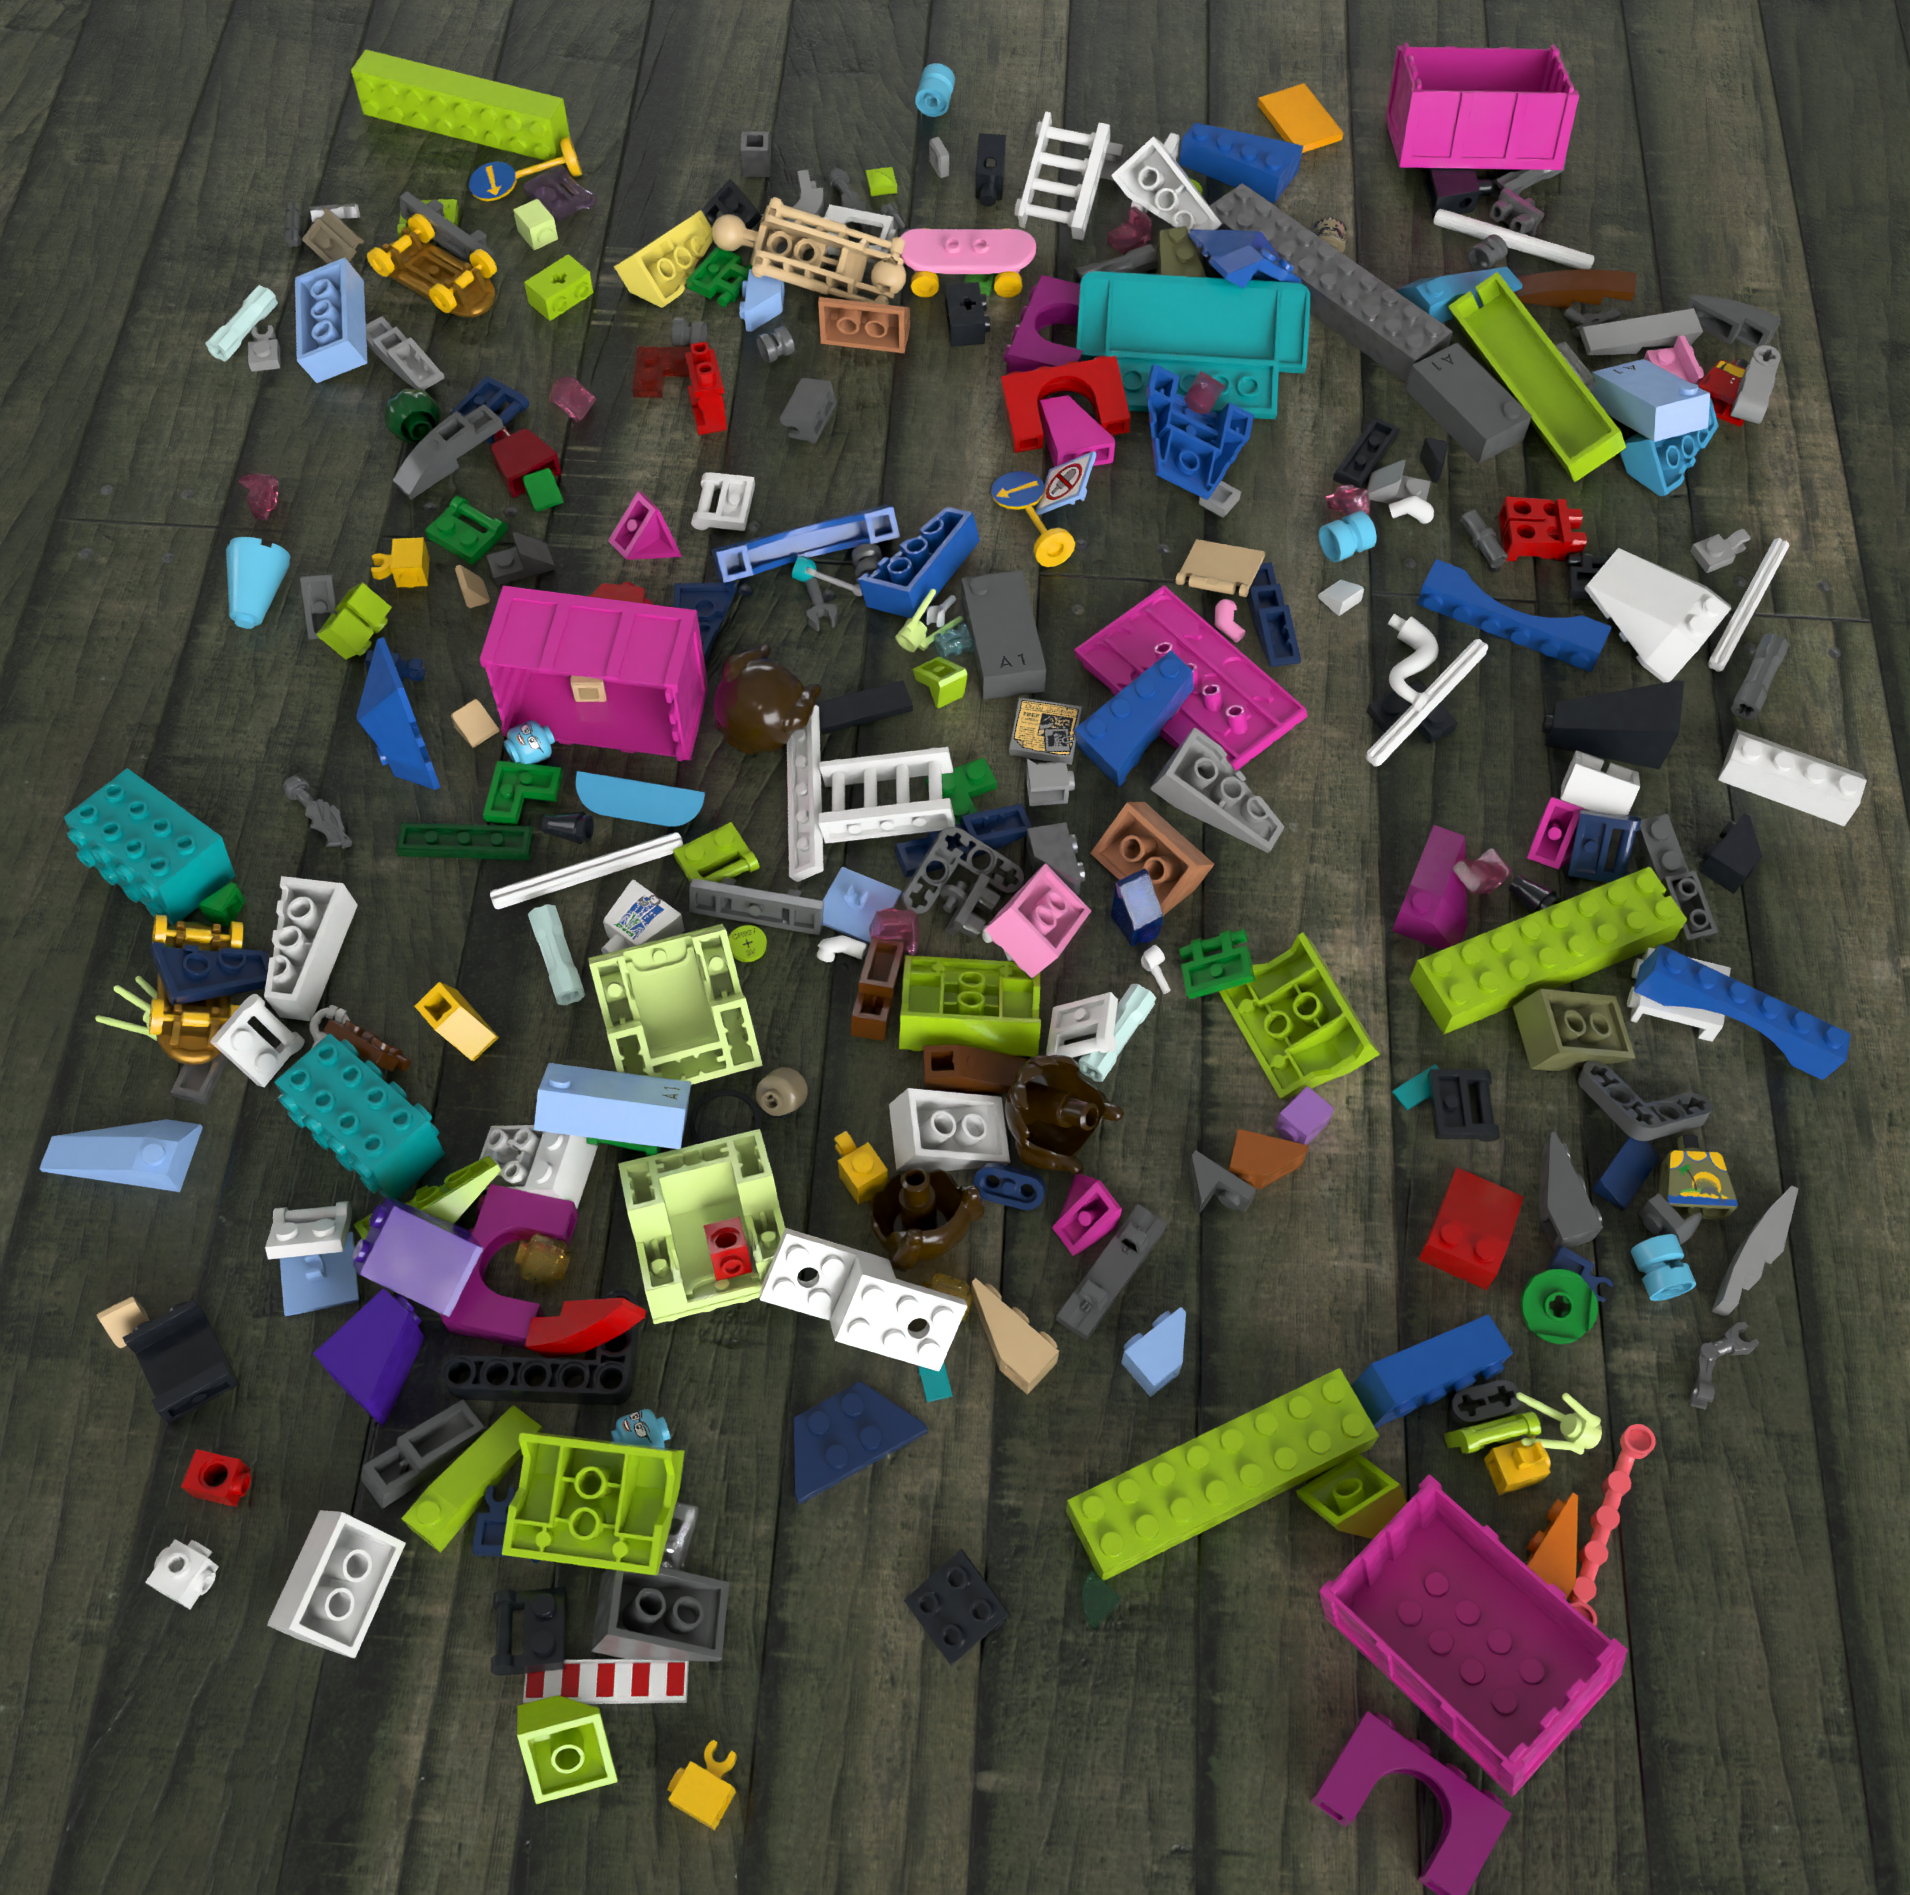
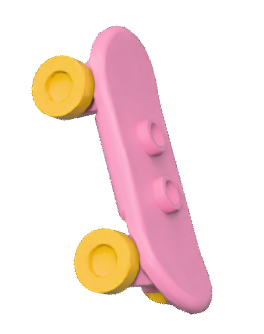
(967, 253)

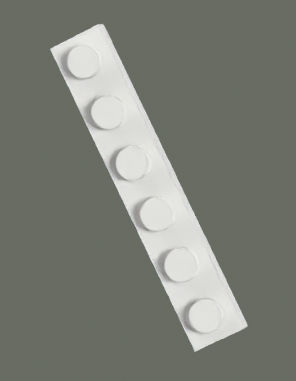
(804, 800)

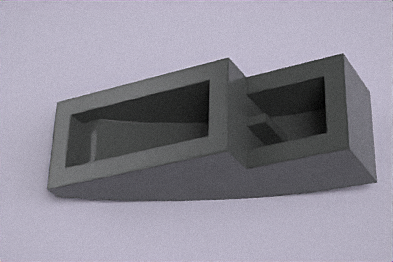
(1734, 320)
(420, 1453)

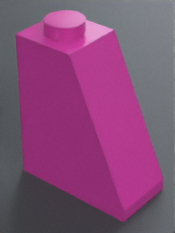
(1073, 432)

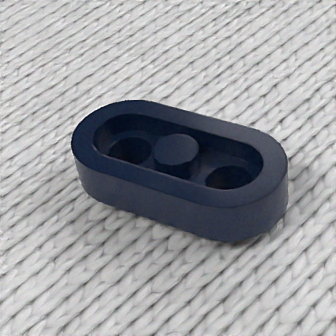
(1009, 1188)

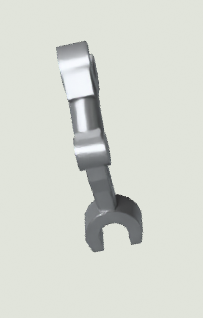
(1707, 1354)

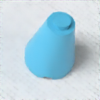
(253, 578)

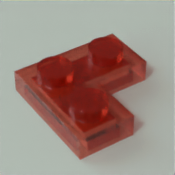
(652, 367)

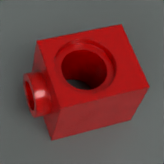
(728, 1248)
(206, 1467)

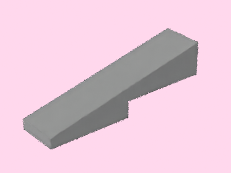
(1648, 331)

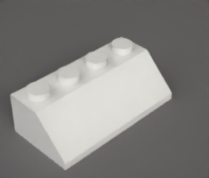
(1792, 778)

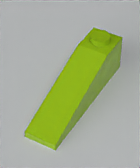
(463, 1485)

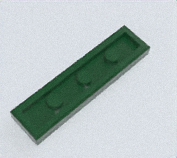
(465, 841)

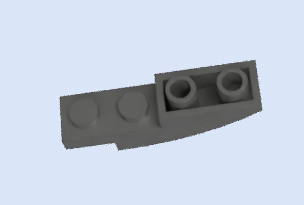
(438, 451)
(1666, 859)

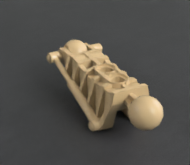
(886, 276)

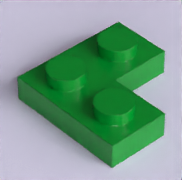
(515, 782)
(965, 783)

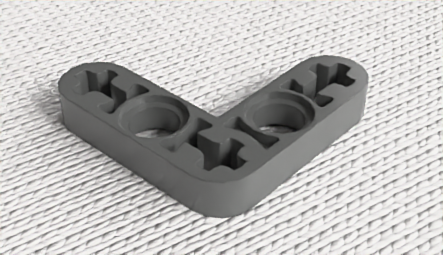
(949, 860)
(1634, 1116)

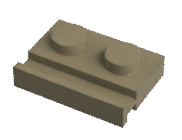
(332, 238)

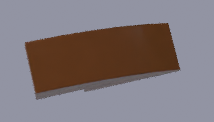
(877, 989)

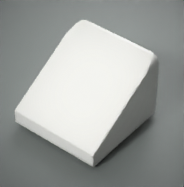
(1342, 596)

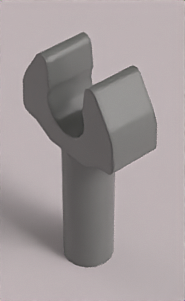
(819, 607)

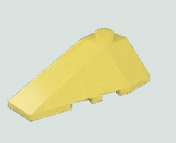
(663, 266)

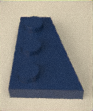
(711, 603)
(204, 974)

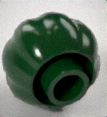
(413, 409)

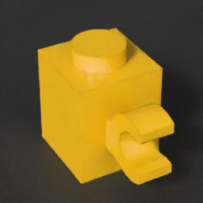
(407, 563)
(860, 1168)
(1517, 1466)
(703, 1791)

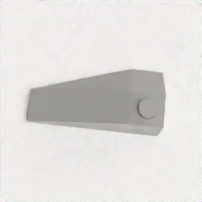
(1208, 788)

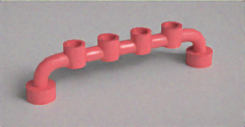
(1636, 1443)

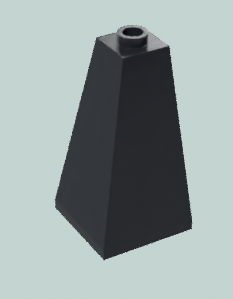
(1619, 725)

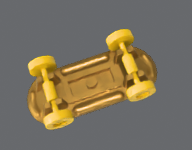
(435, 273)
(187, 1028)

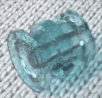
(953, 642)

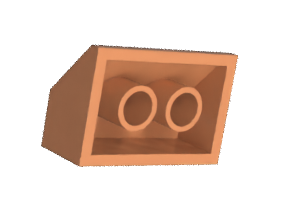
(863, 325)
(1146, 840)

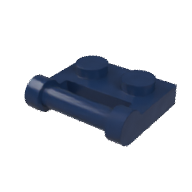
(493, 395)
(1592, 845)

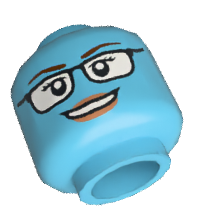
(529, 743)
(641, 1429)

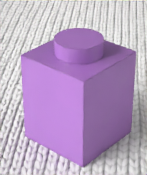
(1304, 1117)

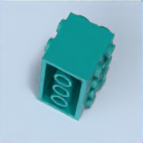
(149, 847)
(360, 1117)

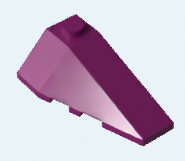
(1436, 898)

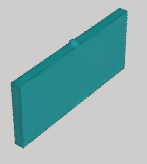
(1414, 1090)
(935, 1383)

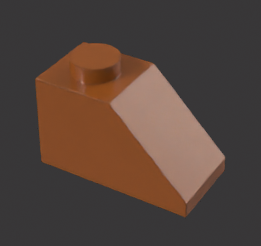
(1264, 1158)

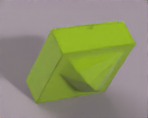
(881, 181)

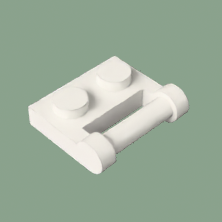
(732, 504)
(1081, 1019)
(249, 1049)
(309, 1231)

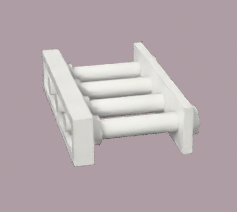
(1083, 193)
(893, 819)

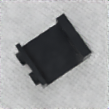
(181, 1360)

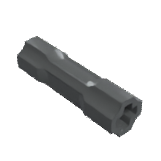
(1520, 180)
(1134, 261)
(1759, 677)

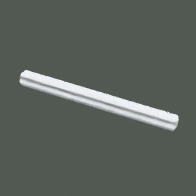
(1514, 240)
(1748, 605)
(1438, 691)
(585, 870)

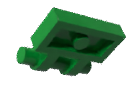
(714, 273)
(1217, 971)

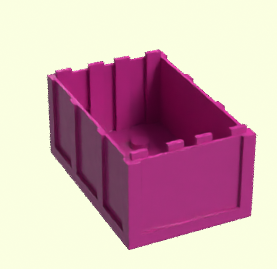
(1480, 108)
(640, 650)
(1472, 1636)

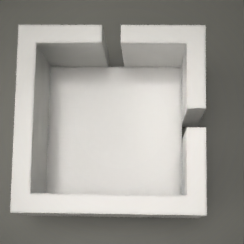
(1599, 791)

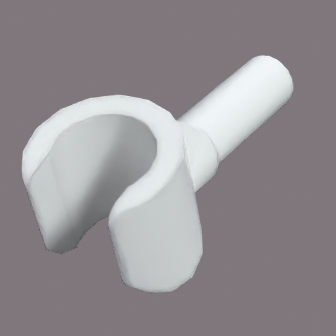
(936, 614)
(1150, 961)

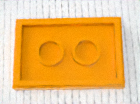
(1300, 118)

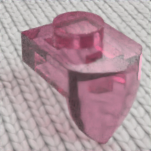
(1203, 393)
(572, 397)
(262, 493)
(1349, 500)
(897, 925)

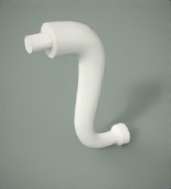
(1425, 653)

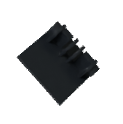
(957, 1607)

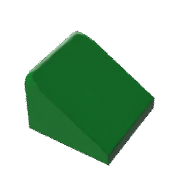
(542, 489)
(223, 905)

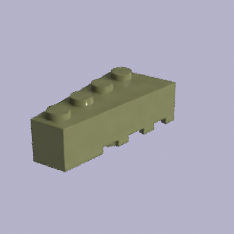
(1177, 254)

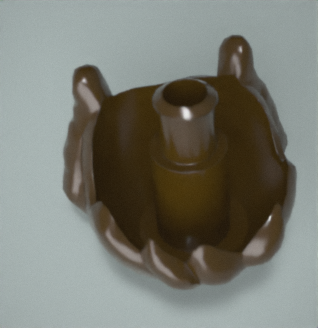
(761, 702)
(1055, 1112)
(923, 1215)

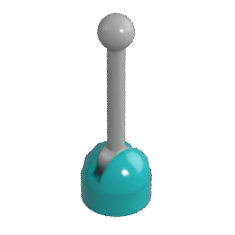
(806, 569)

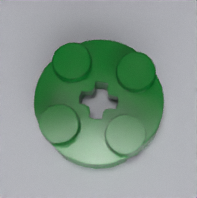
(1574, 1291)

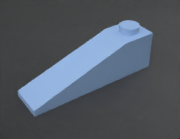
(134, 1154)

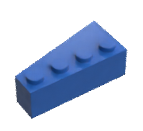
(1241, 158)
(921, 564)
(1133, 718)
(1431, 1370)

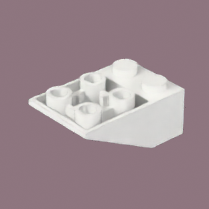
(539, 1161)

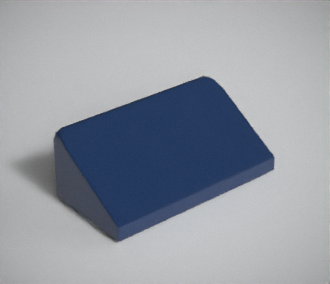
(1627, 1172)

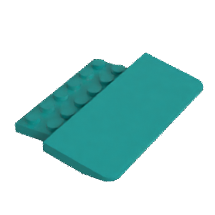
(1196, 327)

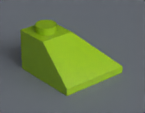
(1355, 1497)
(563, 1747)

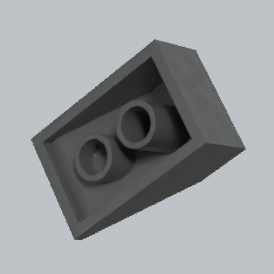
(660, 1616)

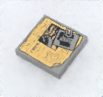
(1045, 731)

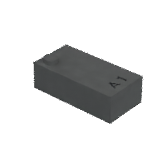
(1468, 403)
(1003, 634)

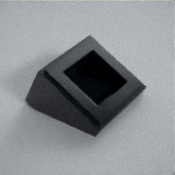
(1433, 457)

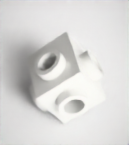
(183, 1572)

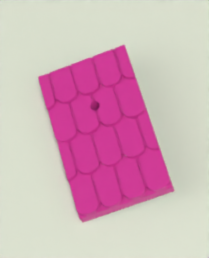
(1231, 694)

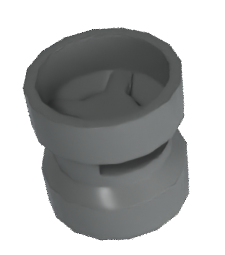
(1488, 253)
(687, 332)
(775, 344)
(865, 559)

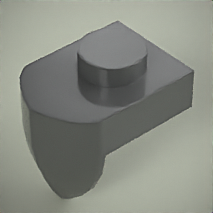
(1662, 1219)

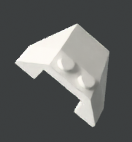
(1656, 611)

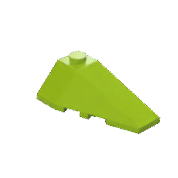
(451, 1198)

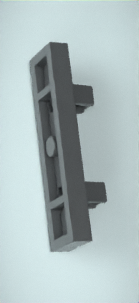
(445, 232)
(756, 906)
(1111, 1272)

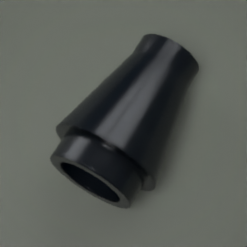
(570, 826)
(1533, 895)

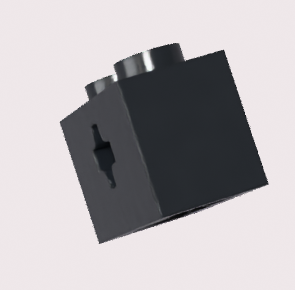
(966, 314)

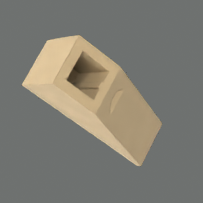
(1017, 1347)

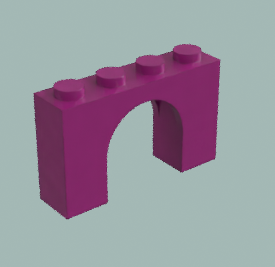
(1050, 303)
(504, 1218)
(1470, 1816)

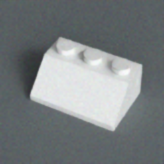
(336, 1583)

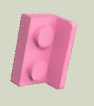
(1678, 361)

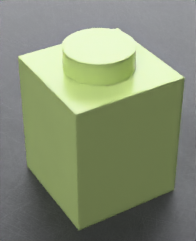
(535, 224)

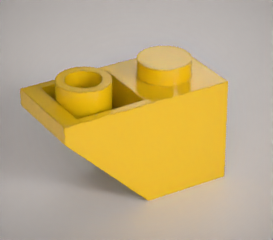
(456, 1020)

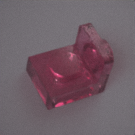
(1132, 233)
(1484, 874)

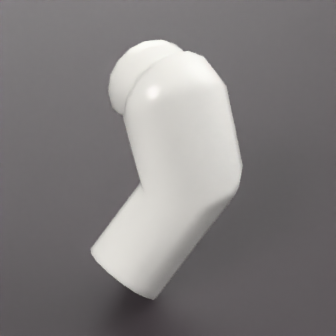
(841, 944)

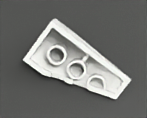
(1164, 189)

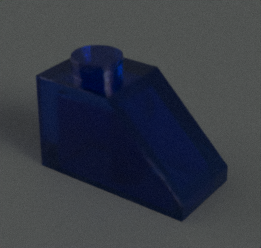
(1137, 908)

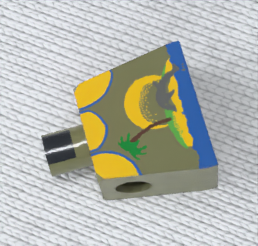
(1696, 1181)

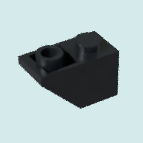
(1735, 855)

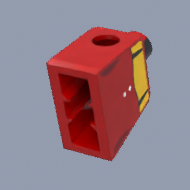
(1722, 385)

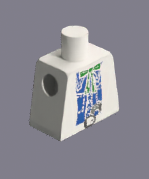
(639, 919)

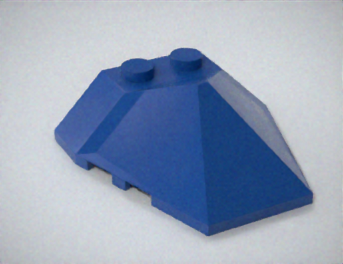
(1243, 256)
(1192, 446)
(391, 722)

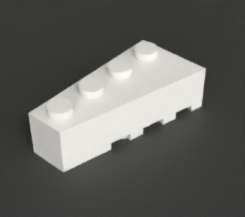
(306, 944)

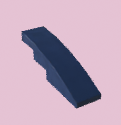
(1272, 619)
(992, 827)

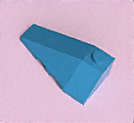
(1438, 292)
(1663, 462)

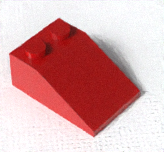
(1472, 1229)

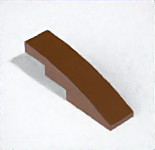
(1583, 286)

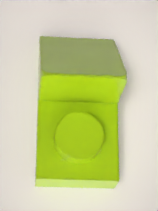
(943, 678)

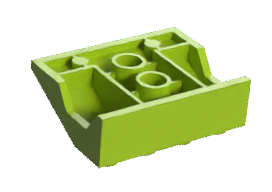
(969, 1005)
(1299, 1021)
(593, 1502)

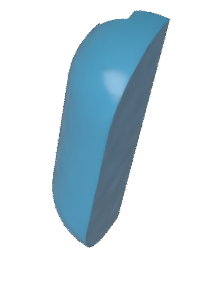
(638, 799)

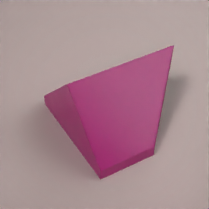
(643, 532)
(1555, 834)
(1086, 1214)

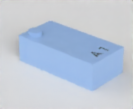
(330, 320)
(1651, 400)
(612, 1106)

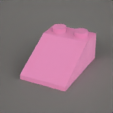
(1038, 921)

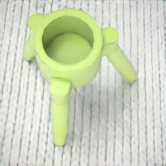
(914, 631)
(138, 1002)
(1580, 1429)

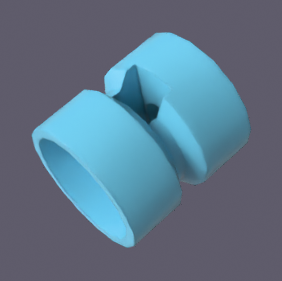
(935, 90)
(1347, 536)
(1664, 1271)

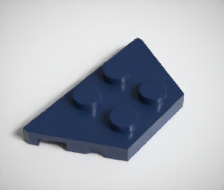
(847, 1437)

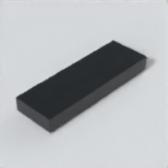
(1366, 453)
(864, 707)

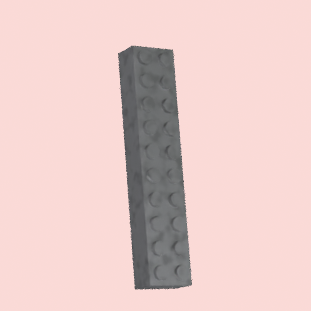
(1340, 290)

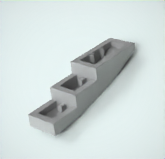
(402, 354)
(1761, 1245)

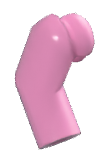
(1225, 620)

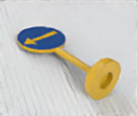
(499, 178)
(1022, 491)

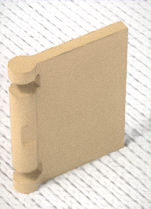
(1220, 567)

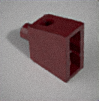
(519, 456)

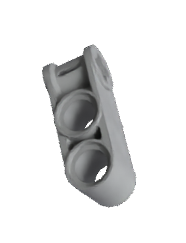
(1756, 385)

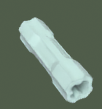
(229, 337)
(557, 957)
(1130, 1013)

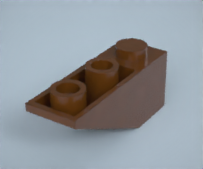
(969, 1069)

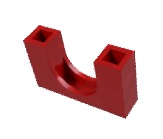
(1094, 379)

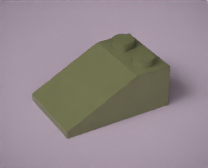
(1572, 1028)

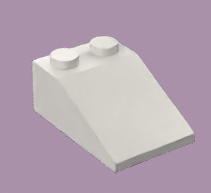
(947, 1130)

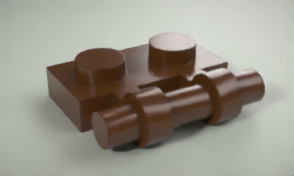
(369, 1045)

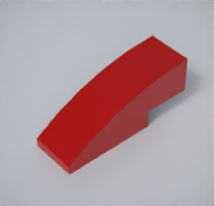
(582, 1326)

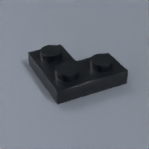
(1392, 707)

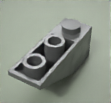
(1563, 1202)

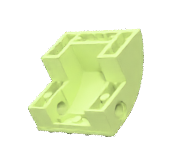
(676, 1008)
(678, 1194)

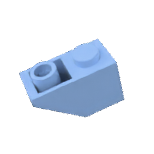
(762, 300)
(1158, 1354)

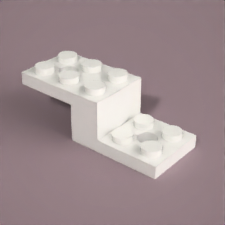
(862, 1299)

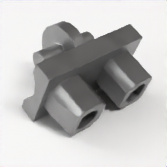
(1517, 213)
(977, 895)

